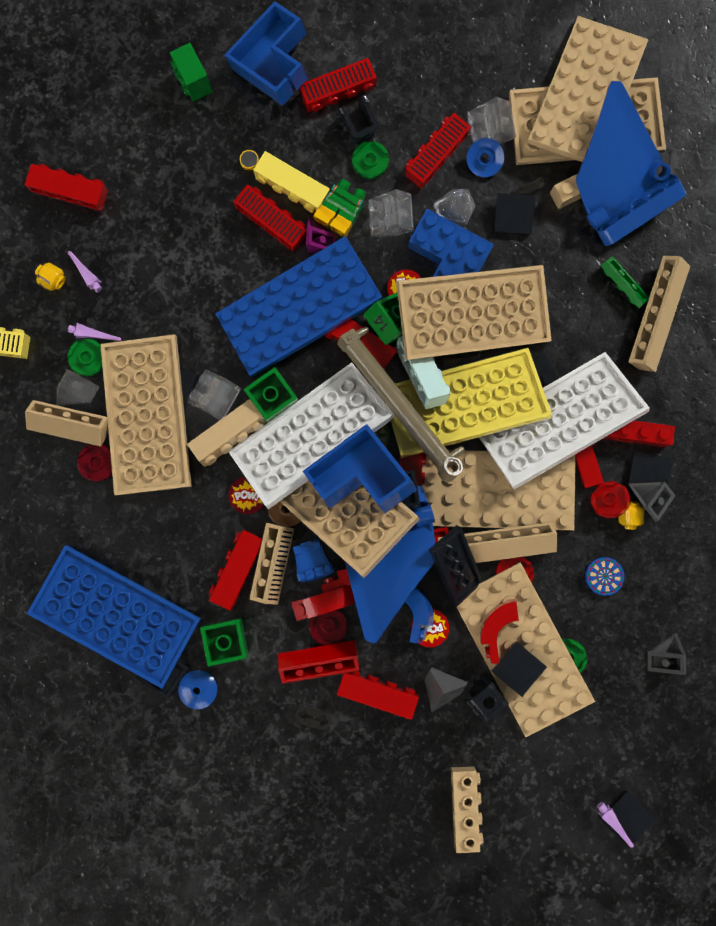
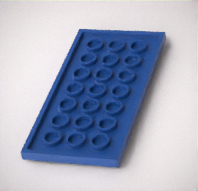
(298, 306)
(114, 616)

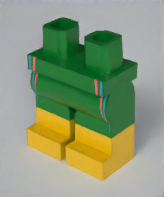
(340, 208)

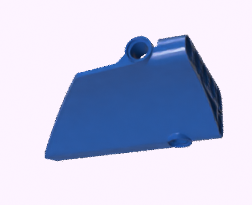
(620, 170)
(395, 576)

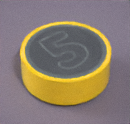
(249, 160)

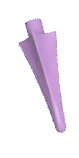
(89, 278)
(82, 331)
(609, 816)

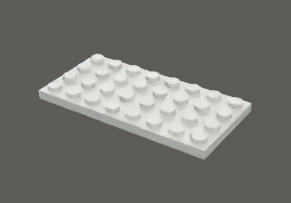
(584, 410)
(307, 431)

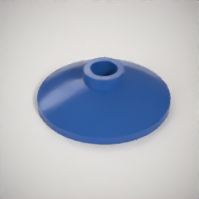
(495, 157)
(204, 682)

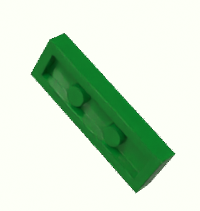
(625, 282)

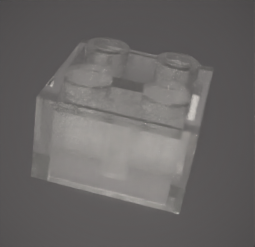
(492, 121)
(391, 214)
(213, 394)

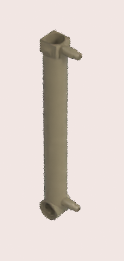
(400, 406)

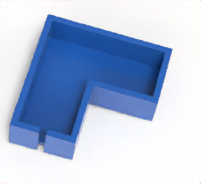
(263, 53)
(449, 245)
(359, 462)

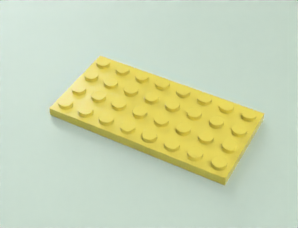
(482, 401)

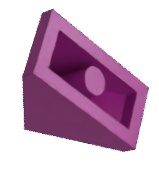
(318, 237)

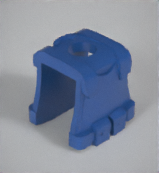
(311, 561)

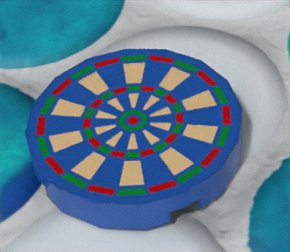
(604, 576)

